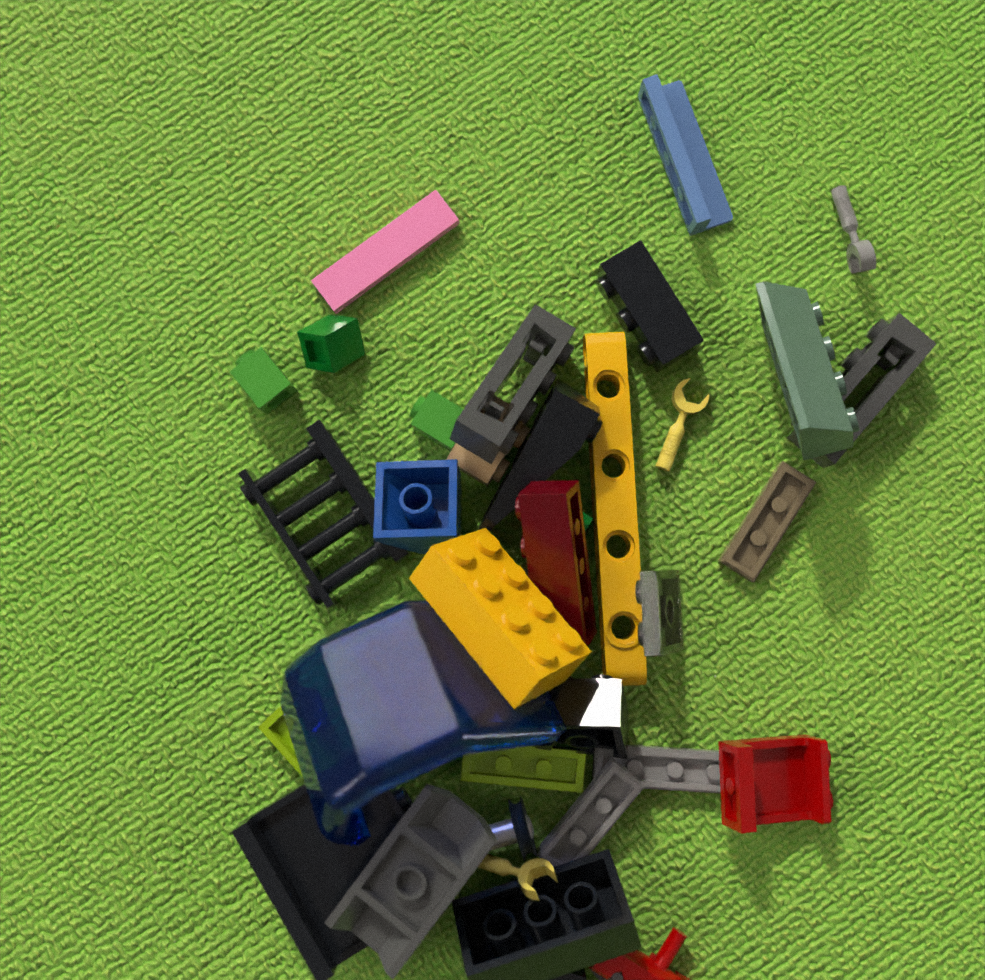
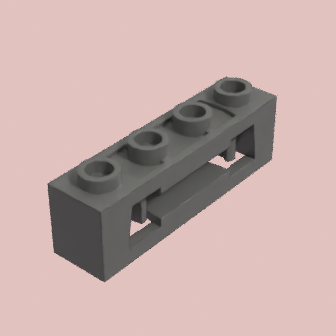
(900, 341)
(548, 345)

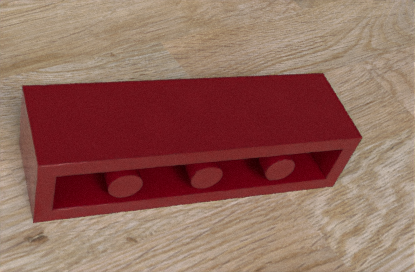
(557, 550)

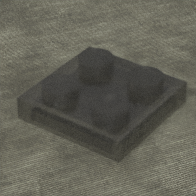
(661, 612)

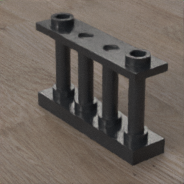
(341, 480)

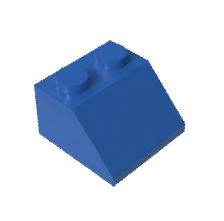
(417, 503)

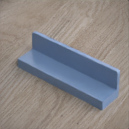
(684, 155)

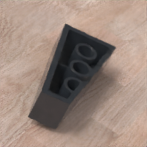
(593, 715)

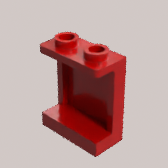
(774, 781)

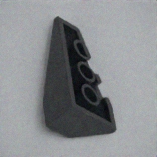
(555, 437)

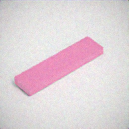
(385, 251)

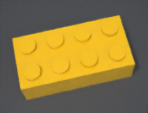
(499, 616)

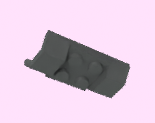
(414, 876)

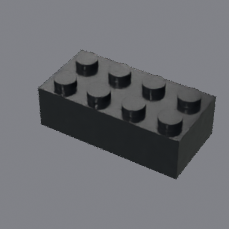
(569, 929)

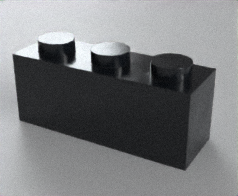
(647, 307)

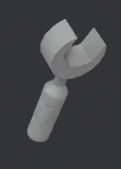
(859, 253)

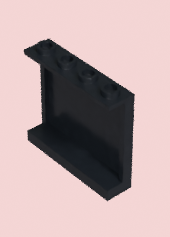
(311, 874)

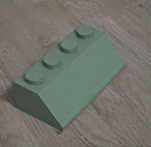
(805, 370)

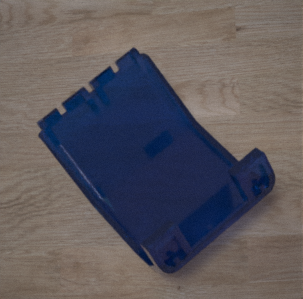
(391, 706)

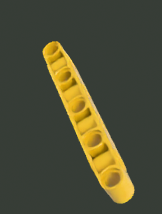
(614, 507)

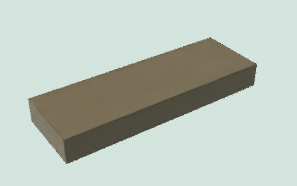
(767, 521)

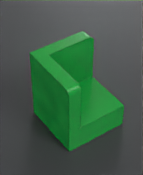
(331, 343)

